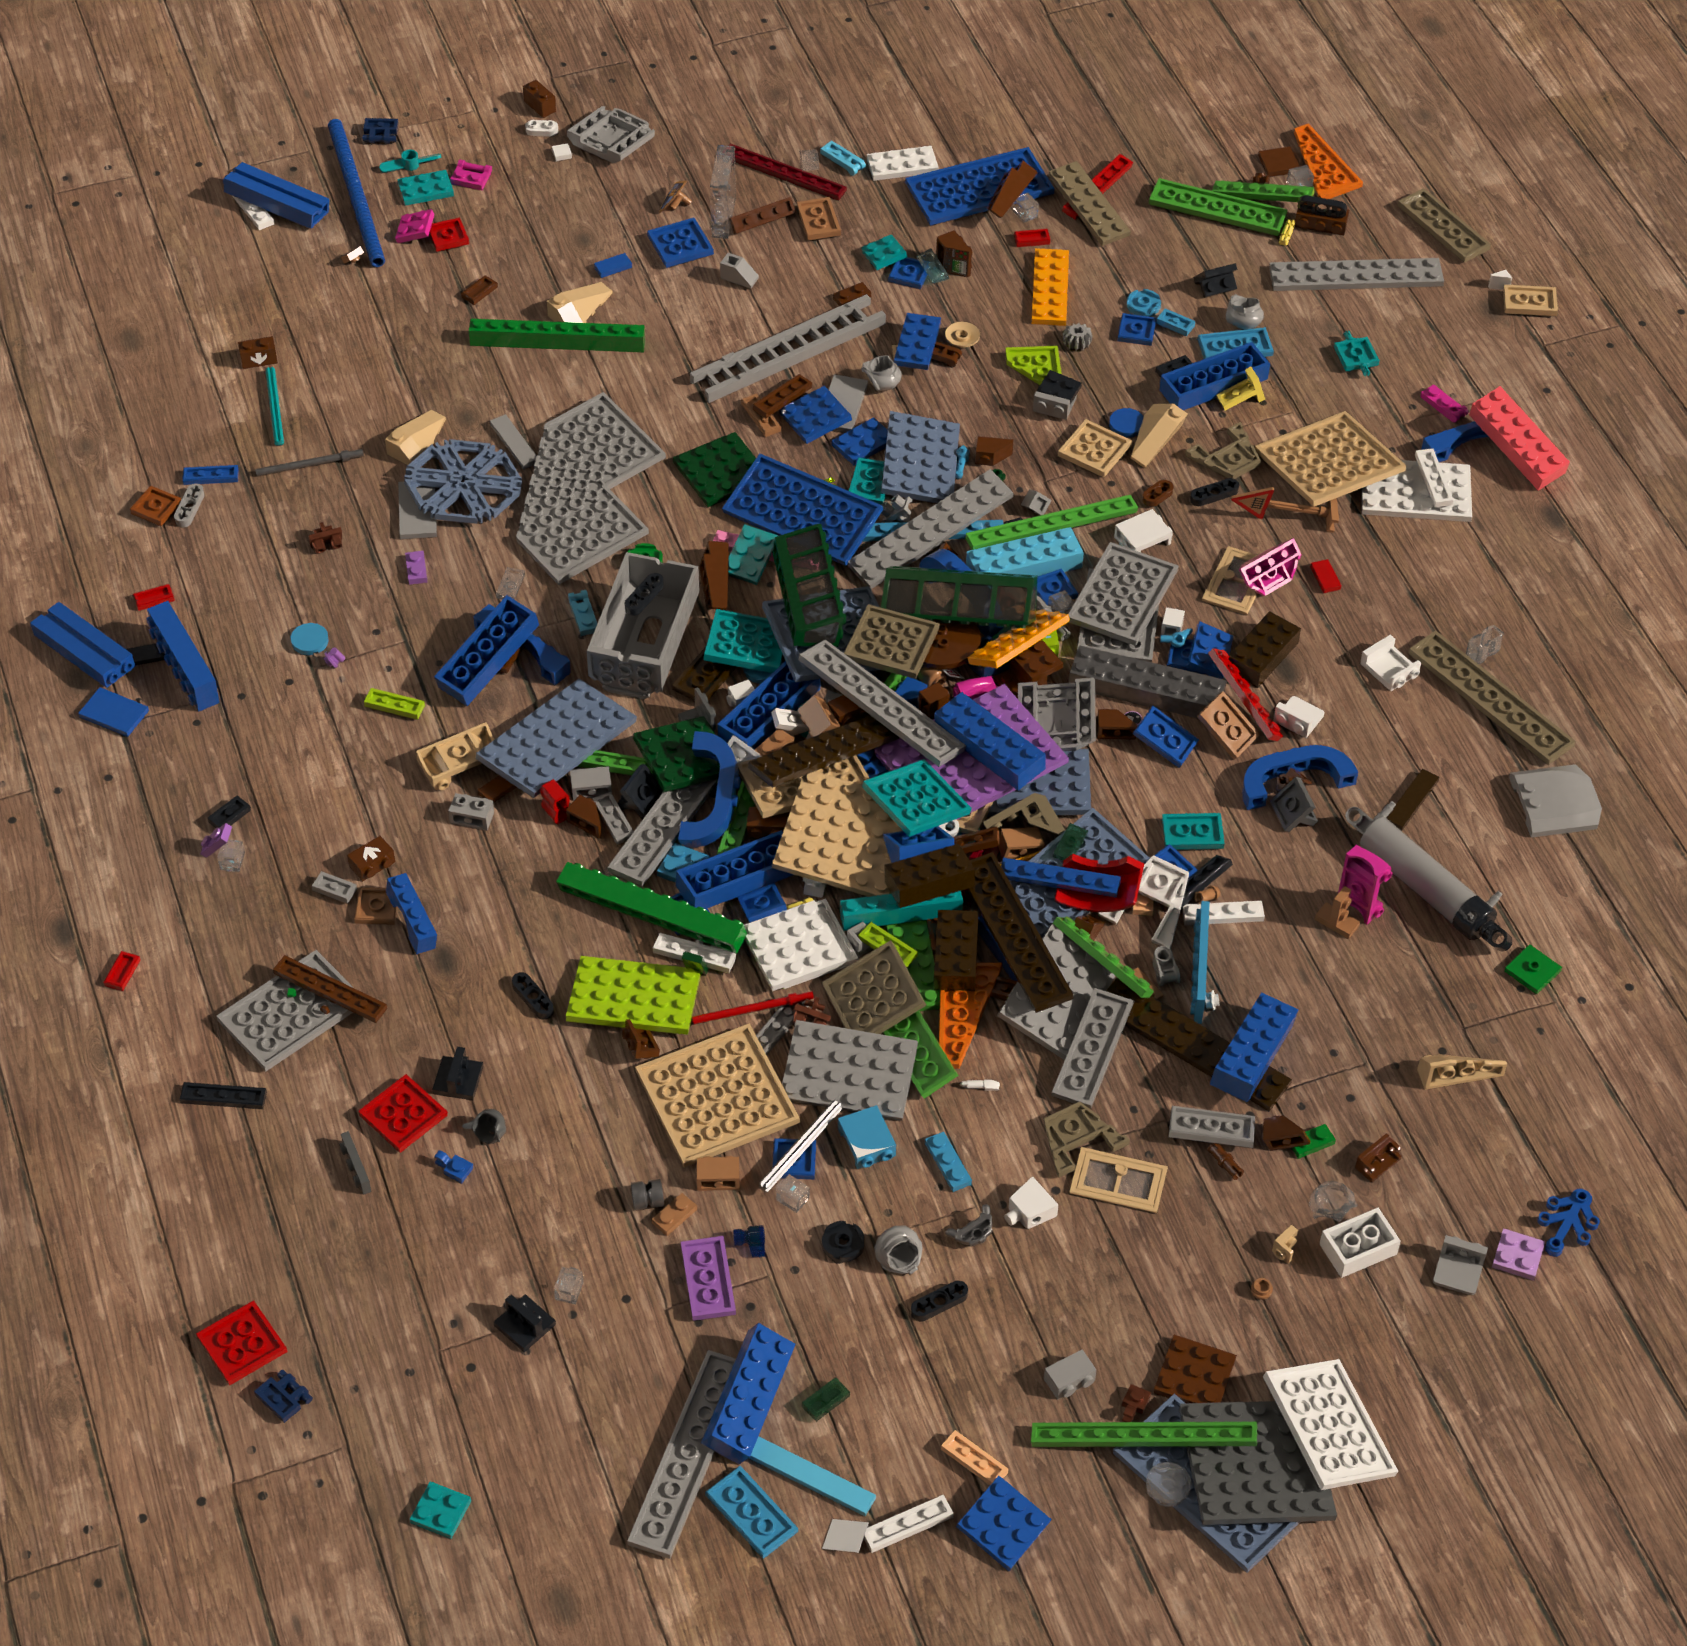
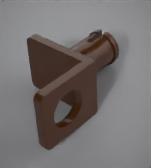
(1291, 774)

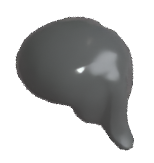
(487, 1121)

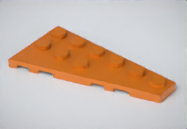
(1330, 172)
(962, 1012)

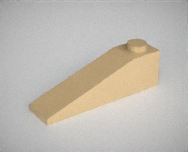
(578, 303)
(1156, 430)
(414, 437)
(1451, 1070)

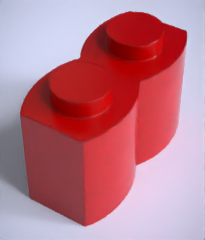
(554, 801)

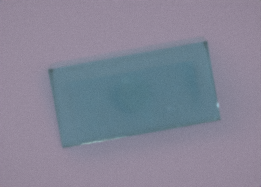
(932, 266)

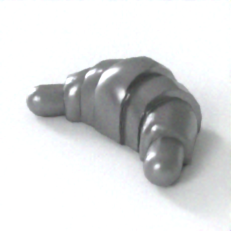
(975, 1231)

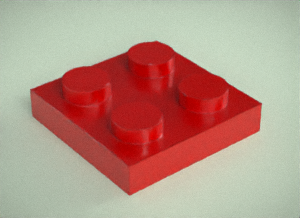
(448, 234)

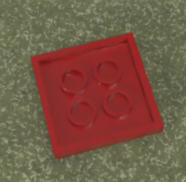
(403, 1113)
(241, 1342)

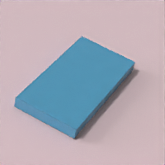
(1217, 343)
(751, 1512)

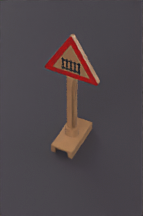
(1259, 500)

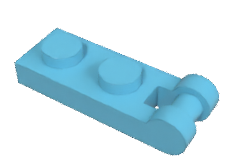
(842, 157)
(583, 612)

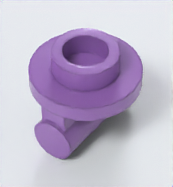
(334, 657)

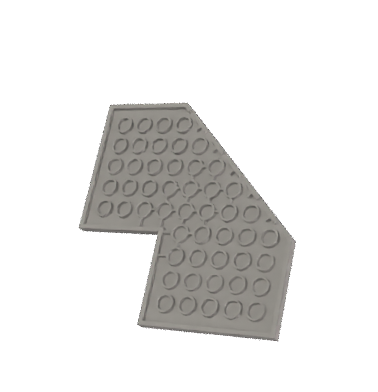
(569, 509)

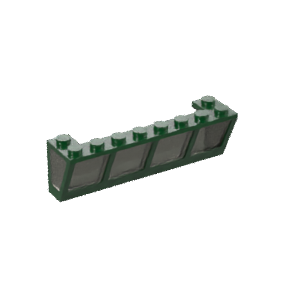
(809, 587)
(961, 595)

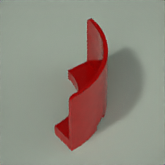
(1127, 868)

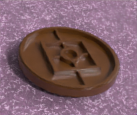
(952, 645)

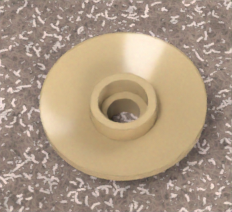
(962, 334)

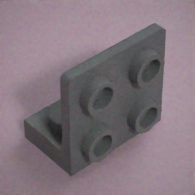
(701, 709)

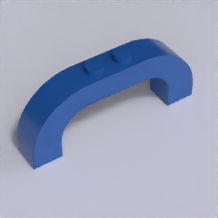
(947, 560)
(1301, 759)
(710, 829)

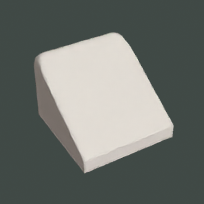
(1498, 280)

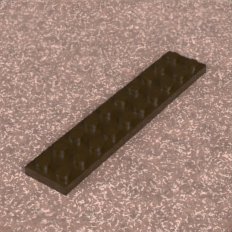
(821, 751)
(1017, 936)
(1191, 1041)

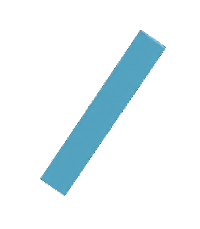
(812, 1476)

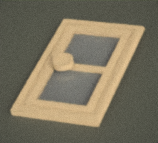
(1227, 584)
(1118, 1180)

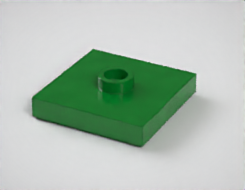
(1533, 969)

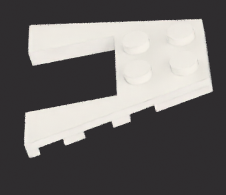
(1165, 885)

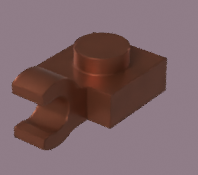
(1135, 1401)

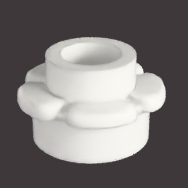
(1212, 1000)

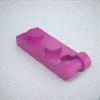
(1444, 403)

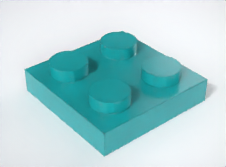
(884, 252)
(440, 1510)

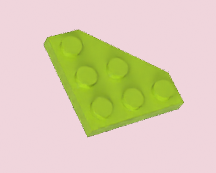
(1034, 361)

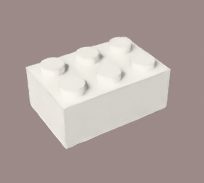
(1359, 1242)

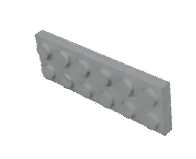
(1092, 1048)

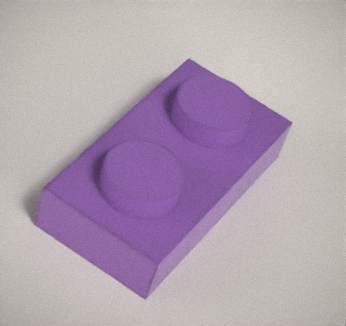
(416, 567)
(215, 840)

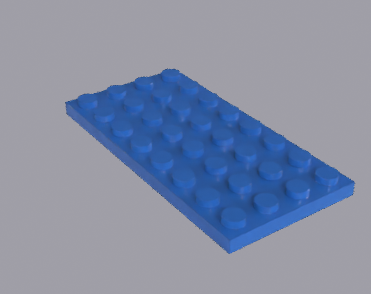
(971, 185)
(788, 499)

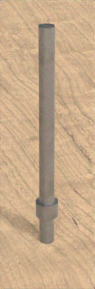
(344, 456)

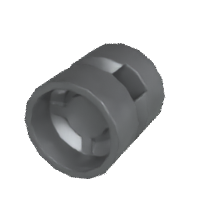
(647, 1194)

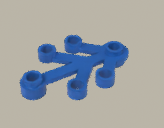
(1569, 1218)

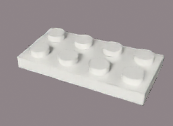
(902, 163)

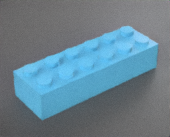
(1030, 555)

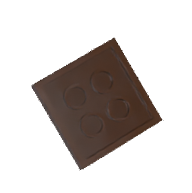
(1194, 1372)

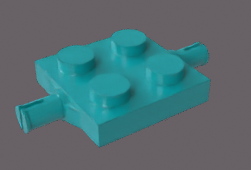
(1356, 353)

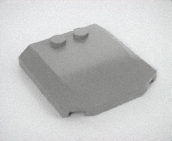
(610, 134)
(1063, 711)
(1557, 800)

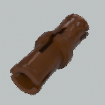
(1225, 1160)

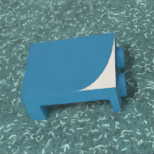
(867, 1137)

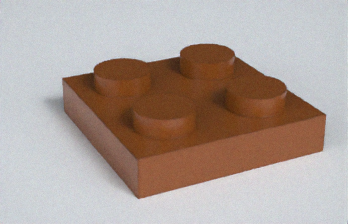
(155, 505)

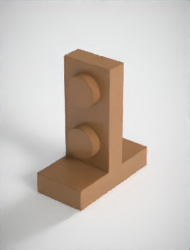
(1337, 916)

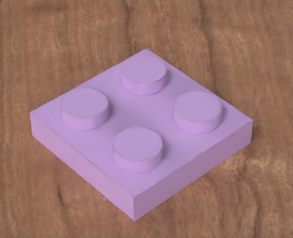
(1518, 1254)

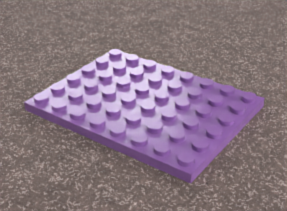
(966, 774)

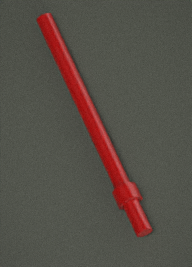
(791, 999)

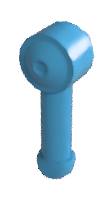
(963, 456)

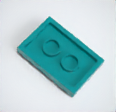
(425, 187)
(868, 480)
(750, 554)
(1193, 831)

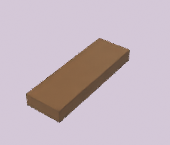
(767, 426)

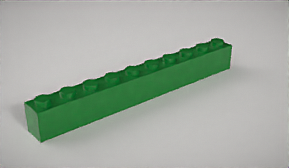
(557, 335)
(652, 907)

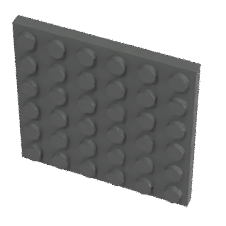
(1254, 1481)

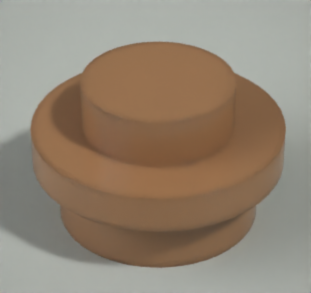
(1261, 1288)

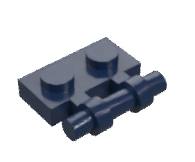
(384, 126)
(278, 1400)

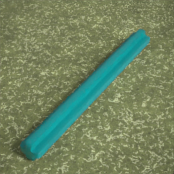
(274, 406)

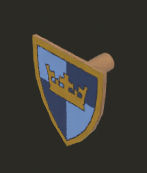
(676, 196)

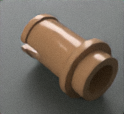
(1211, 893)

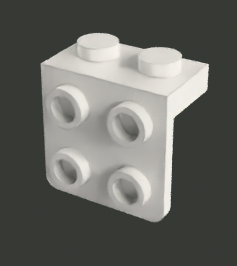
(1298, 716)

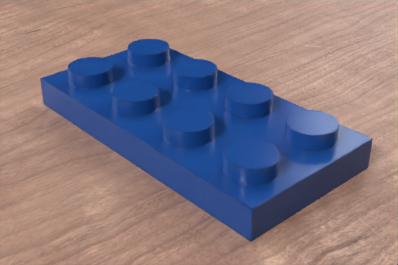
(917, 341)

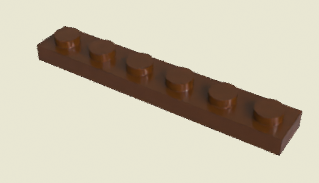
(330, 989)

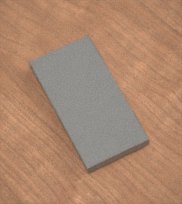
(850, 394)
(412, 521)
(1212, 1126)

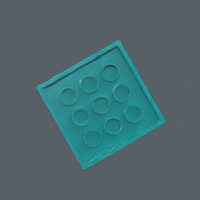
(743, 642)
(916, 797)

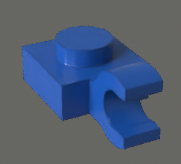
(455, 1168)

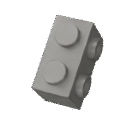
(471, 811)

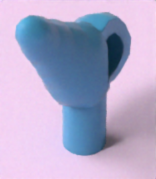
(1176, 639)

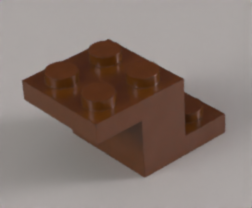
(1029, 666)

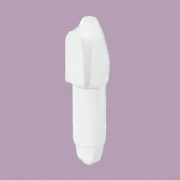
(988, 1085)

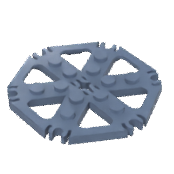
(455, 471)

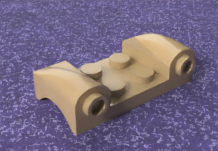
(453, 755)

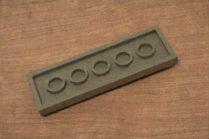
(1089, 203)
(1444, 225)

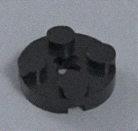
(847, 1252)

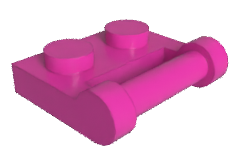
(468, 178)

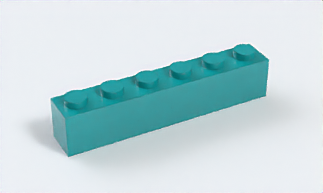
(885, 910)

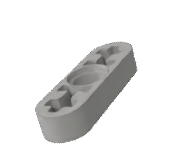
(190, 512)

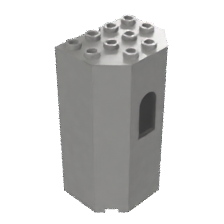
(615, 654)

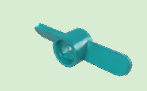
(408, 161)

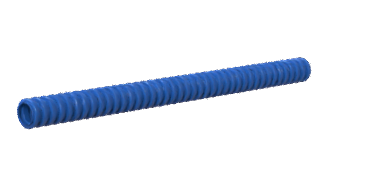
(356, 193)

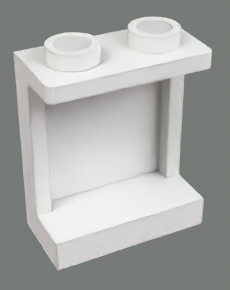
(1143, 531)
(1389, 664)

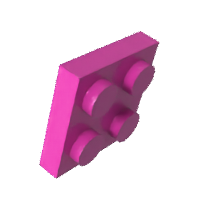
(414, 226)

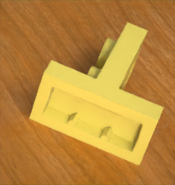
(1242, 391)

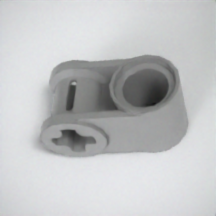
(1165, 970)

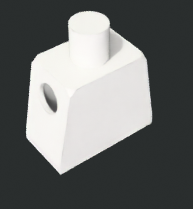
(1031, 1205)

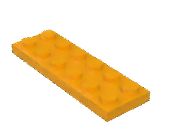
(1050, 287)
(1018, 639)

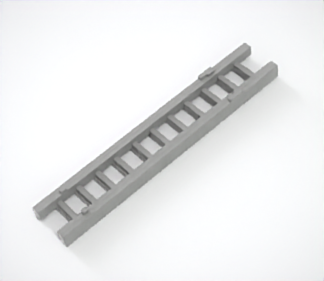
(792, 356)

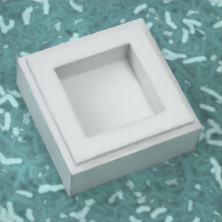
(561, 152)

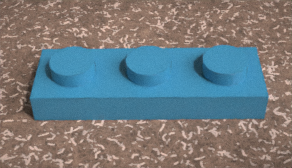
(948, 1161)

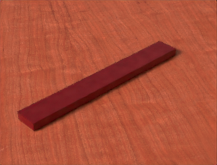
(789, 173)

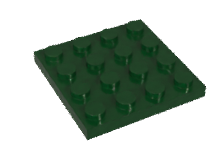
(715, 467)
(671, 755)

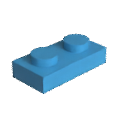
(1175, 322)

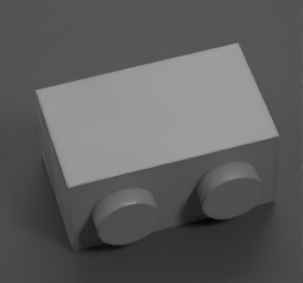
(590, 782)
(1070, 1374)

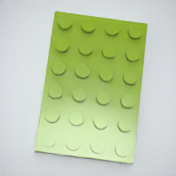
(646, 993)

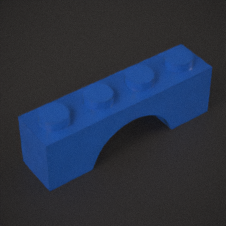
(420, 929)

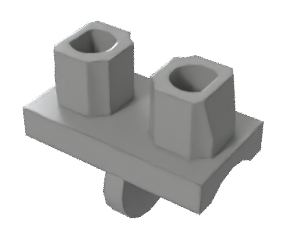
(898, 510)

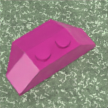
(1271, 568)

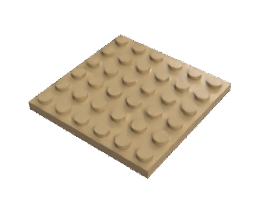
(1330, 458)
(836, 836)
(717, 1095)

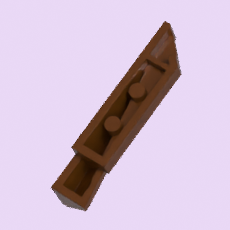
(1010, 188)
(715, 574)

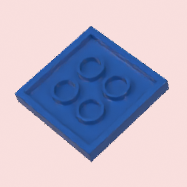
(680, 242)
(815, 414)
(1003, 1523)

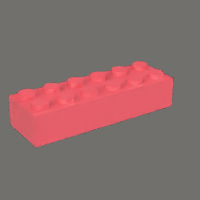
(1519, 438)

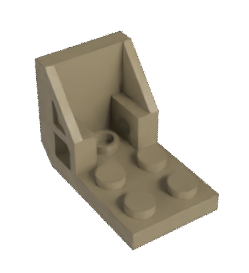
(1044, 818)

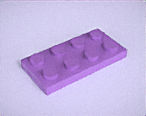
(708, 1278)

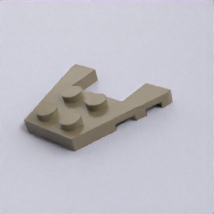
(1231, 460)
(1073, 1128)

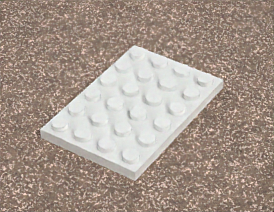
(1409, 497)
(1330, 1424)

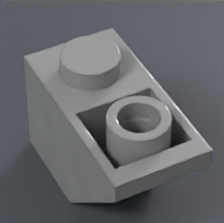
(737, 270)

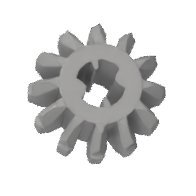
(1077, 336)

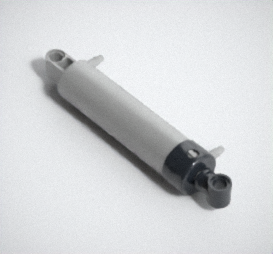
(1429, 878)

